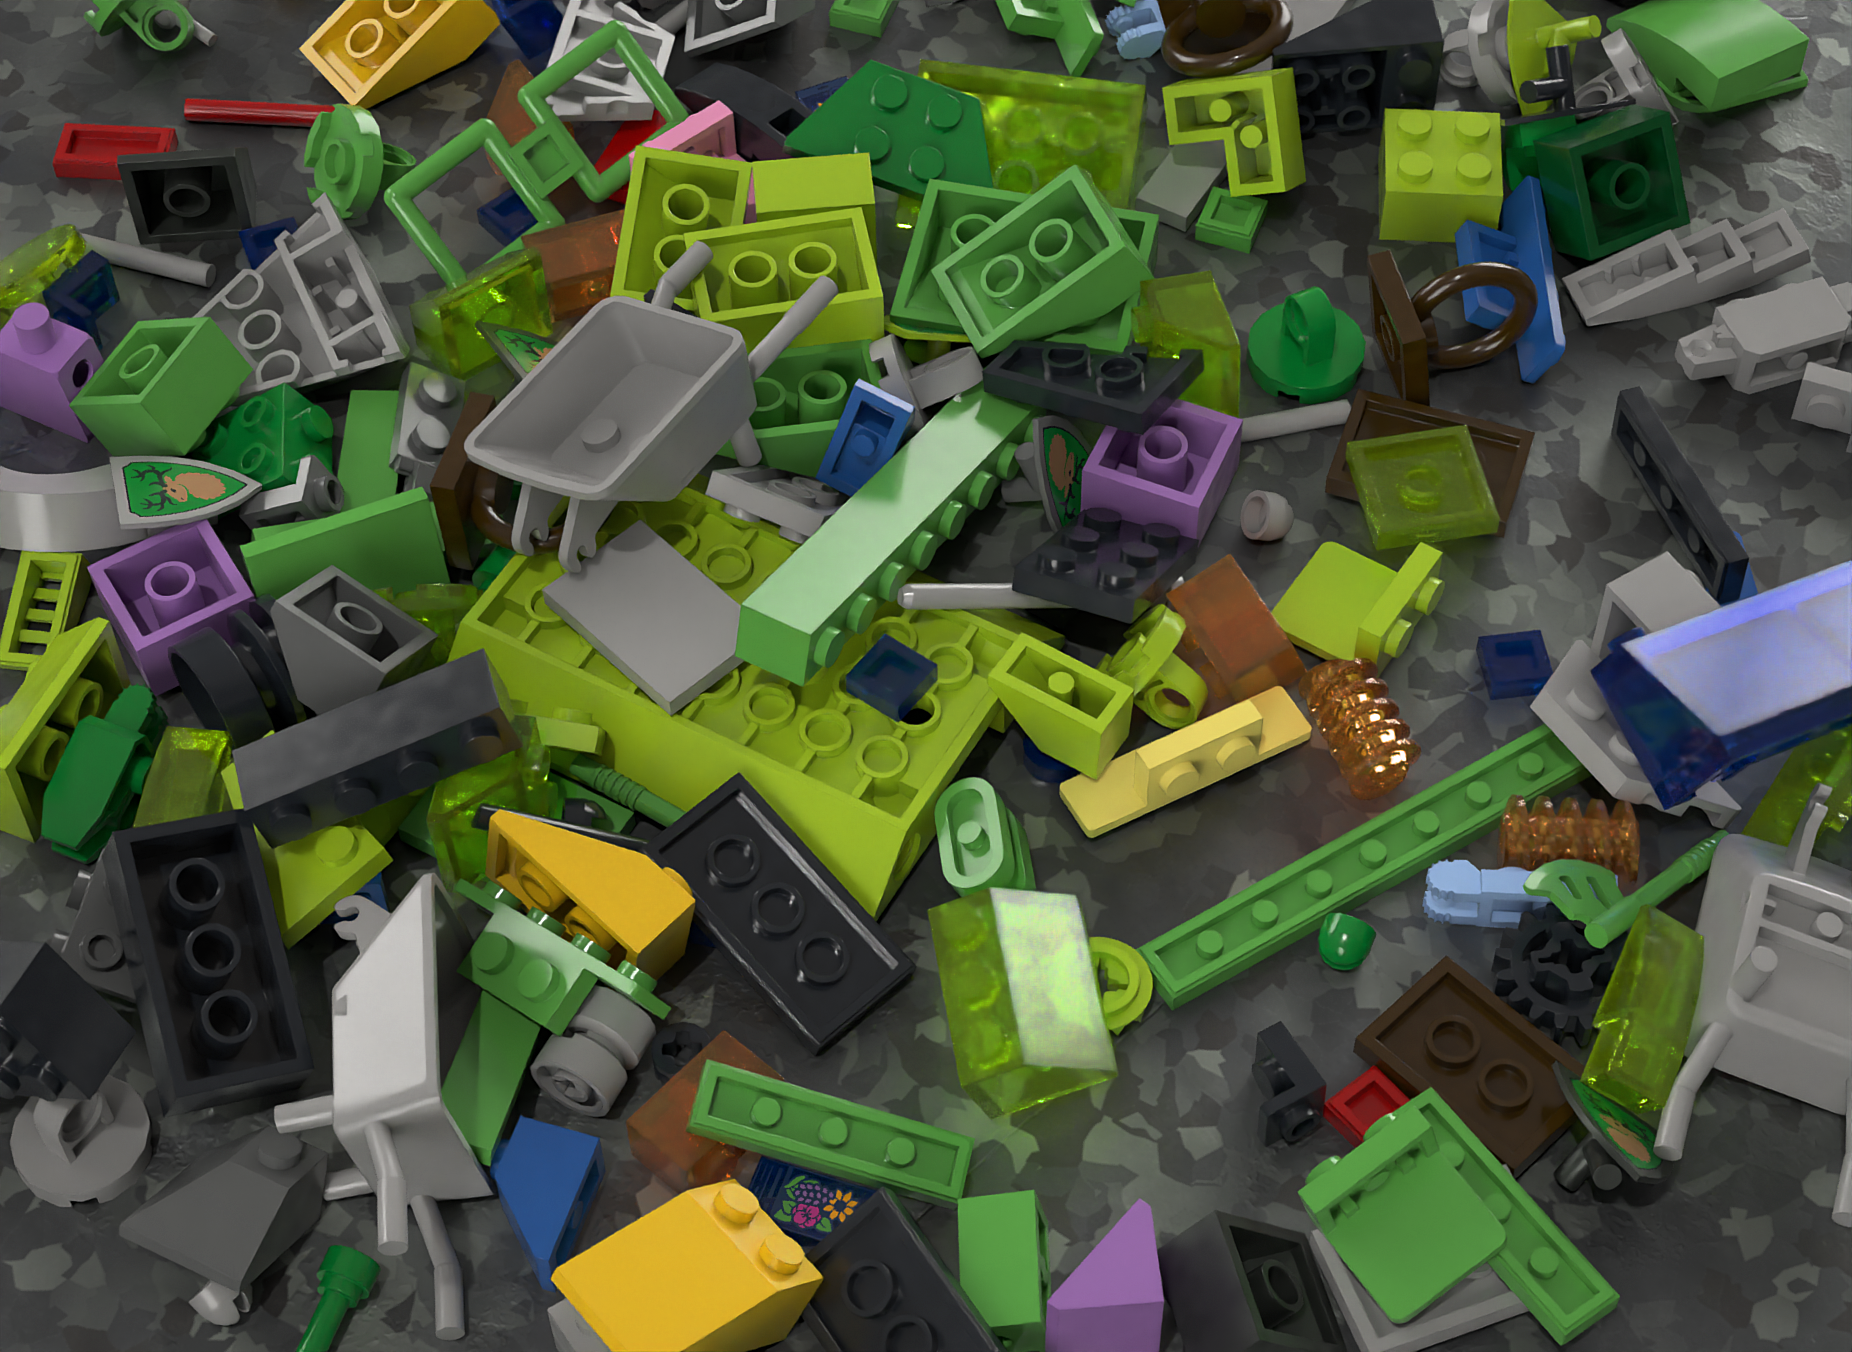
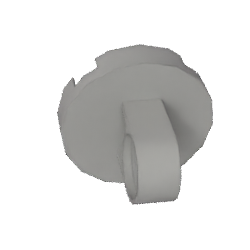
(1488, 49)
(1625, 80)
(927, 382)
(83, 1146)

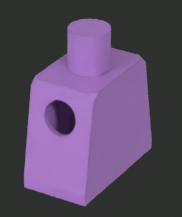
(45, 368)

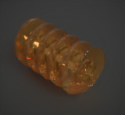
(1360, 725)
(1569, 835)

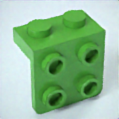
(1401, 1215)

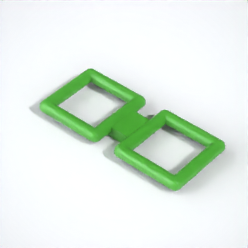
(541, 157)

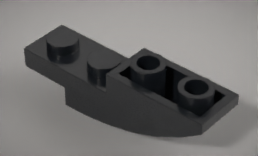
(760, 109)

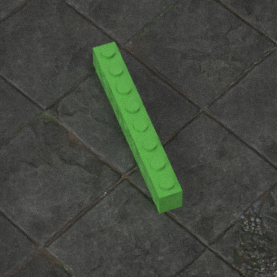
(883, 535)

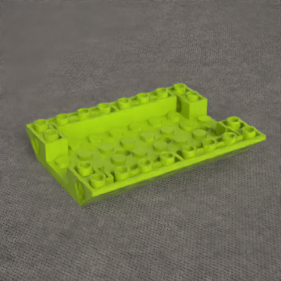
(820, 757)

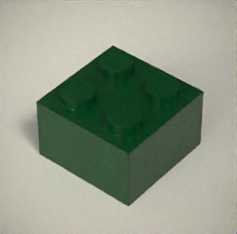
(1612, 181)

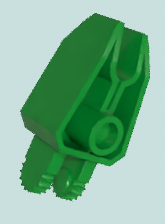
(102, 775)

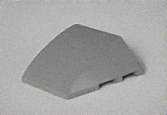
(308, 311)

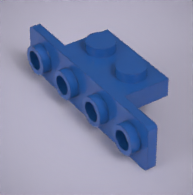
(1525, 245)

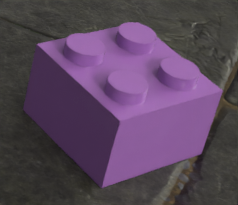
(1170, 472)
(167, 592)

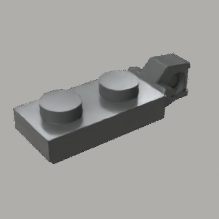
(424, 423)

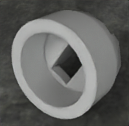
(1266, 516)
(220, 1303)

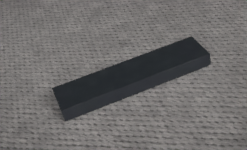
(1679, 496)

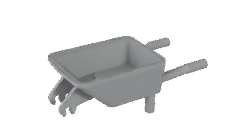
(630, 408)
(1773, 982)
(392, 1046)

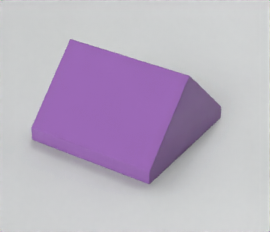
(1113, 1295)

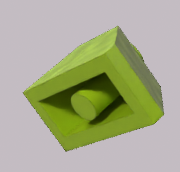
(1063, 704)

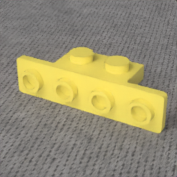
(1185, 761)

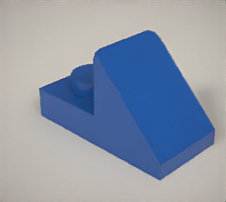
(865, 437)

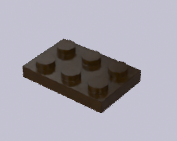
(1499, 447)
(1477, 1059)

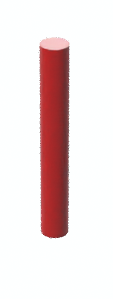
(253, 112)

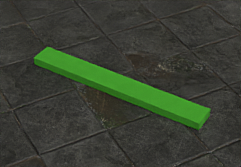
(1356, 866)

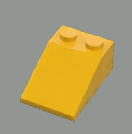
(391, 45)
(593, 890)
(693, 1277)

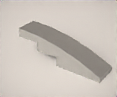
(1686, 272)

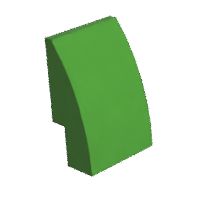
(1714, 46)

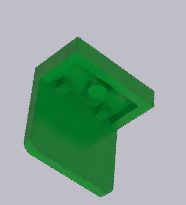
(269, 438)

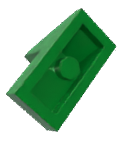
(1518, 147)

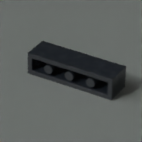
(376, 749)

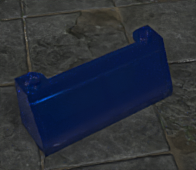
(1734, 683)

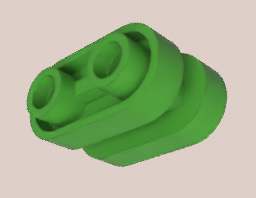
(981, 840)

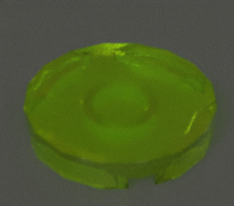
(32, 265)

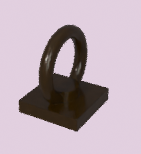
(1222, 35)
(1408, 332)
(473, 497)

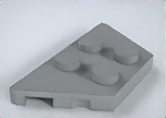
(607, 86)
(1585, 724)

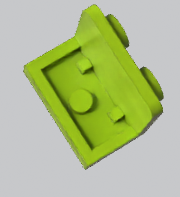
(1359, 607)

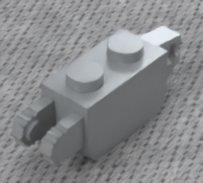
(1771, 336)

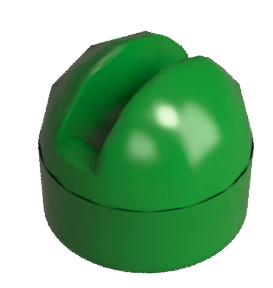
(1345, 941)

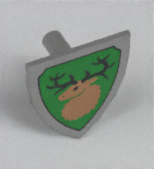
(174, 491)

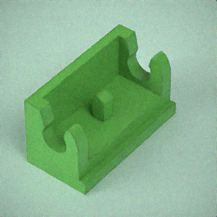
(1007, 1265)

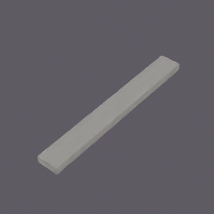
(1192, 169)

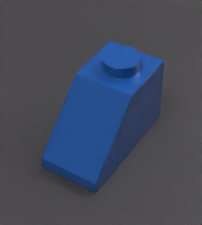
(547, 1189)

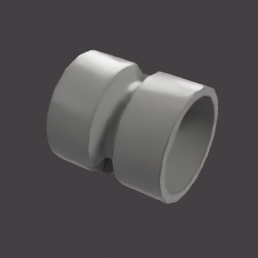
(591, 1057)

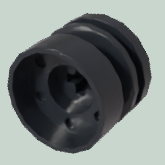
(241, 682)

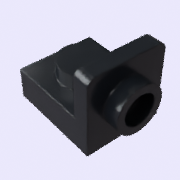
(1290, 1084)

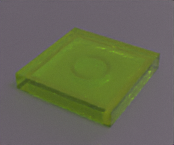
(1421, 487)

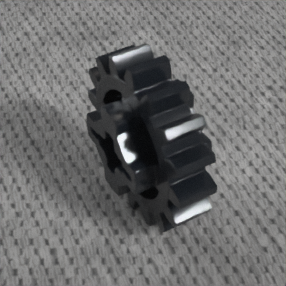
(1559, 979)

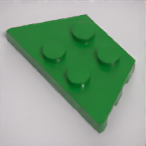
(906, 126)

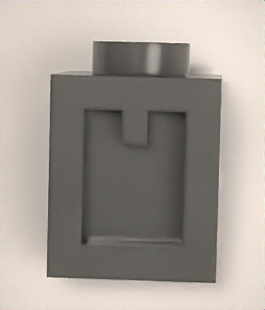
(313, 497)

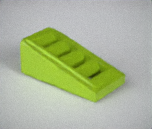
(28, 589)

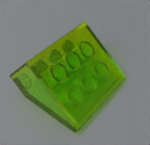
(1046, 125)

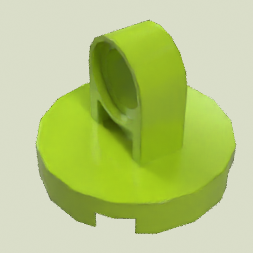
(1150, 665)

